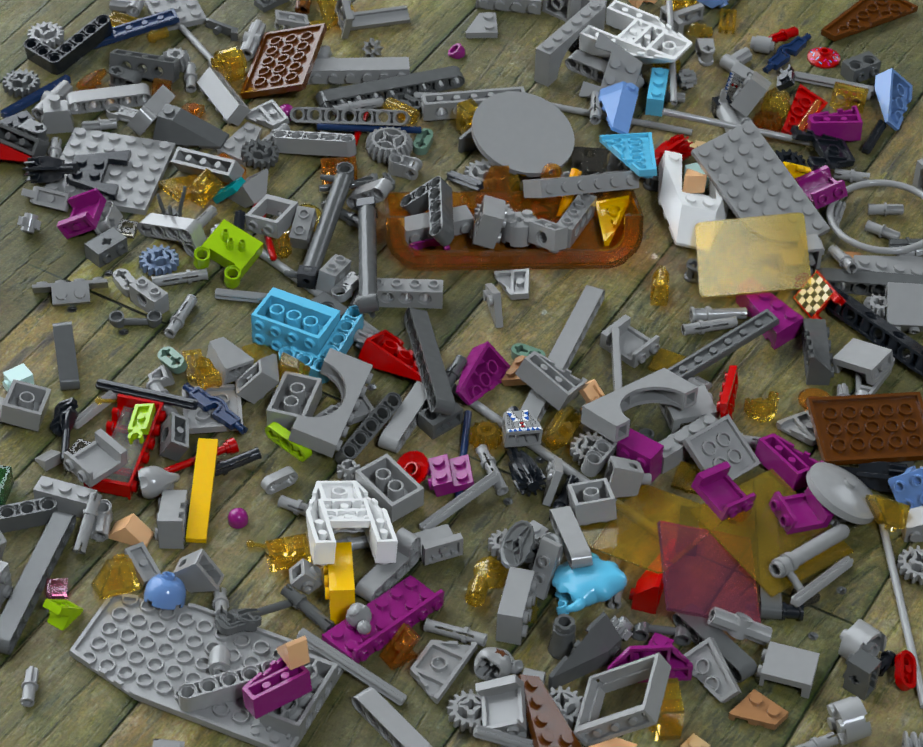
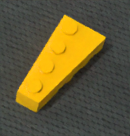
(340, 582)

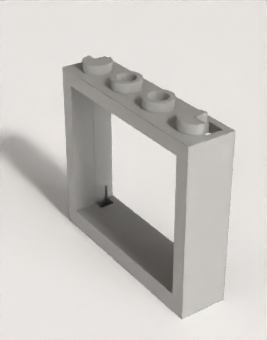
(593, 730)

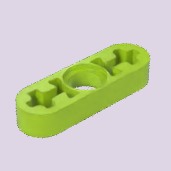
(280, 436)

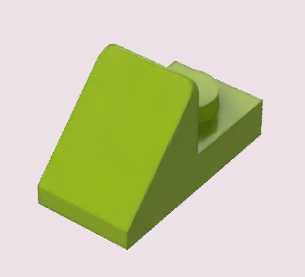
(61, 612)

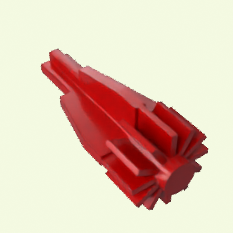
(675, 144)

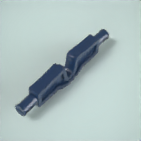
(784, 52)
(221, 413)

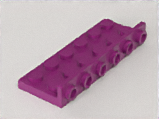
(403, 603)

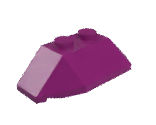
(680, 665)

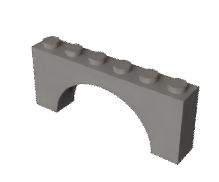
(553, 49)
(580, 184)
(663, 387)
(325, 432)

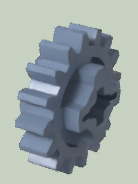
(159, 260)

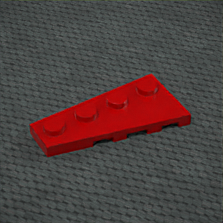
(801, 104)
(729, 392)

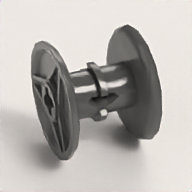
(521, 546)

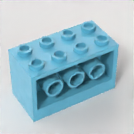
(292, 322)

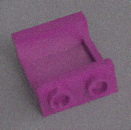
(821, 187)
(84, 215)
(722, 492)
(800, 512)

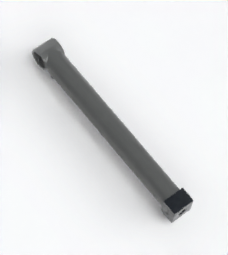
(367, 235)
(308, 272)

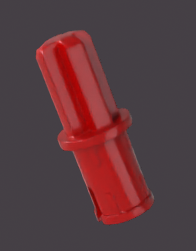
(783, 35)

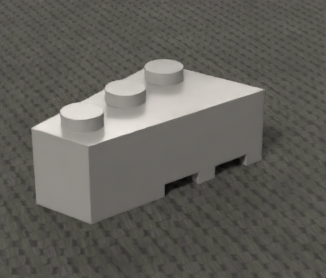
(549, 381)

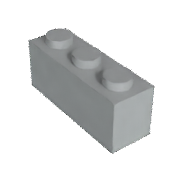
(69, 496)

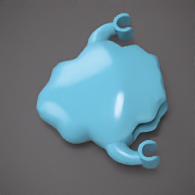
(586, 585)

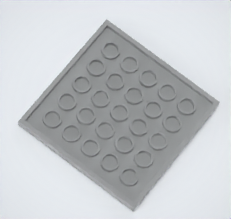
(136, 181)

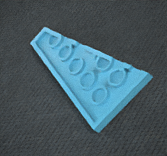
(634, 151)

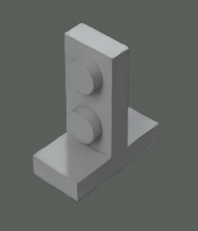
(683, 16)

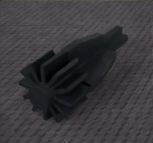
(48, 169)
(525, 471)
(876, 474)

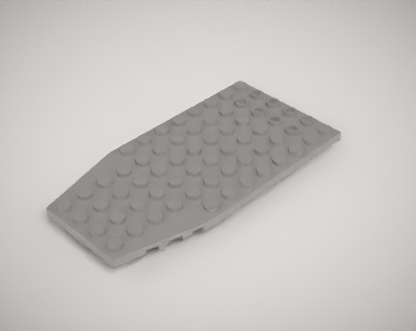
(158, 649)

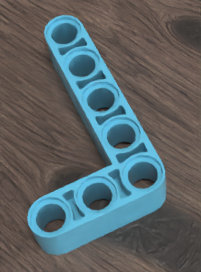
(339, 340)

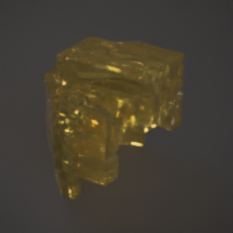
(776, 101)
(762, 409)

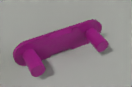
(427, 243)

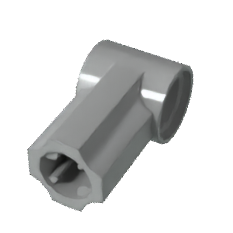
(131, 7)
(742, 56)
(102, 524)

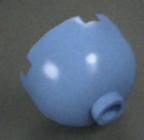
(165, 591)

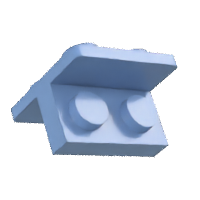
(908, 487)

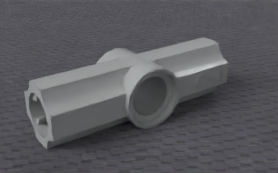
(252, 39)
(61, 90)
(739, 626)

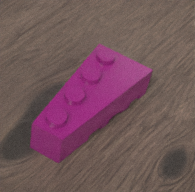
(789, 320)

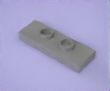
(545, 565)

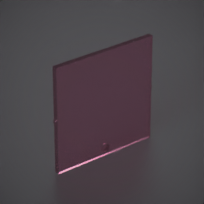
(703, 574)

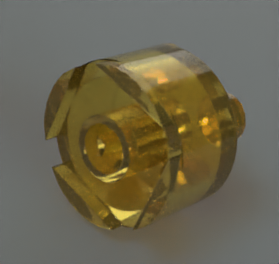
(230, 63)

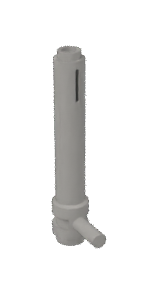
(790, 561)

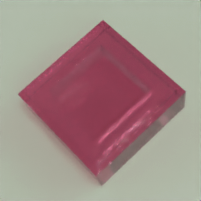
(57, 588)

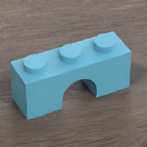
(657, 91)

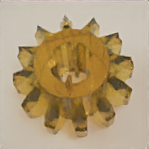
(486, 434)

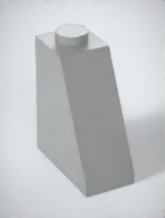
(228, 359)

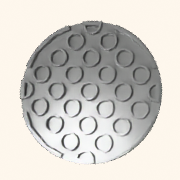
(522, 132)

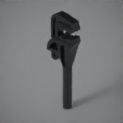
(63, 422)

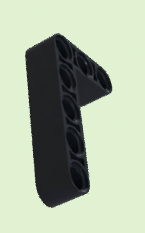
(71, 50)

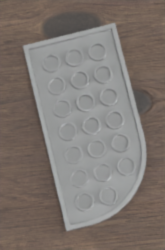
(754, 177)

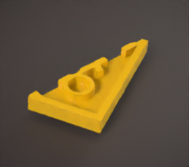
(610, 215)

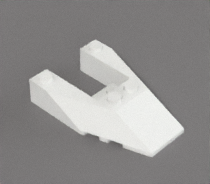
(641, 35)
(682, 208)
(347, 508)

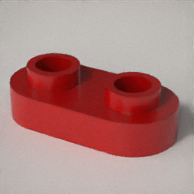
(905, 670)

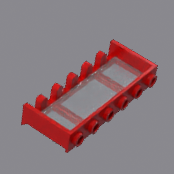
(125, 480)

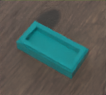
(228, 190)

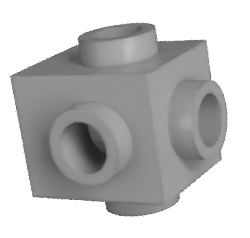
(305, 576)

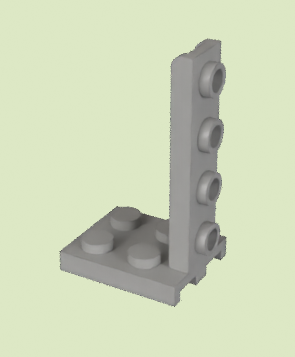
(351, 20)

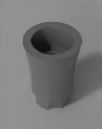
(562, 637)

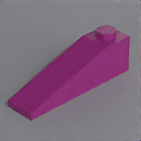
(481, 373)

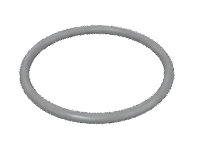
(865, 247)

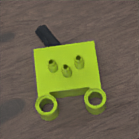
(231, 249)

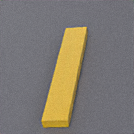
(202, 490)

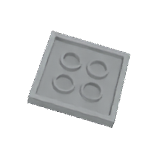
(187, 10)
(203, 421)
(721, 443)

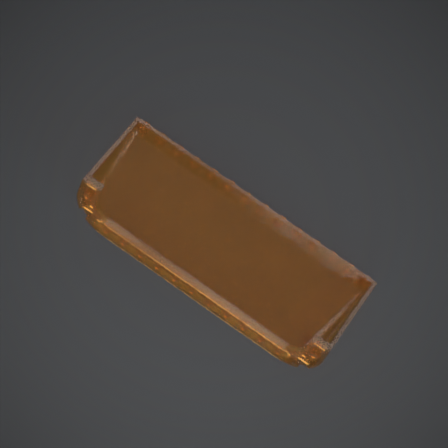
(585, 253)

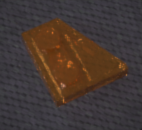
(497, 178)

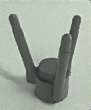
(170, 211)

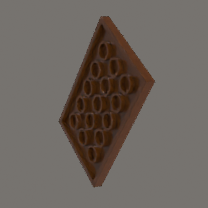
(283, 61)
(868, 427)

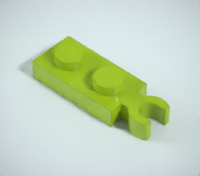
(140, 421)

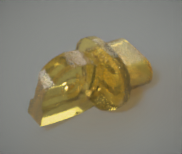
(699, 30)

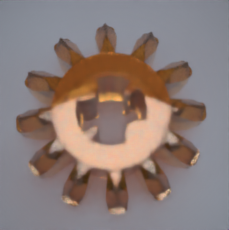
(768, 120)

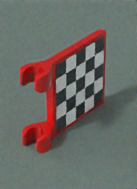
(817, 296)

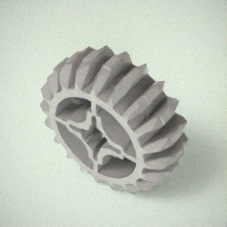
(387, 141)

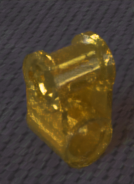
(206, 373)

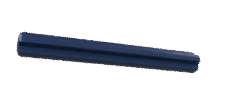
(31, 98)

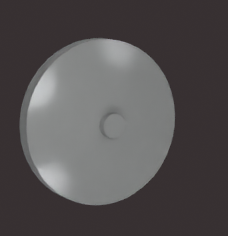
(840, 492)

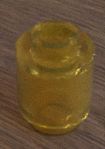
(476, 591)

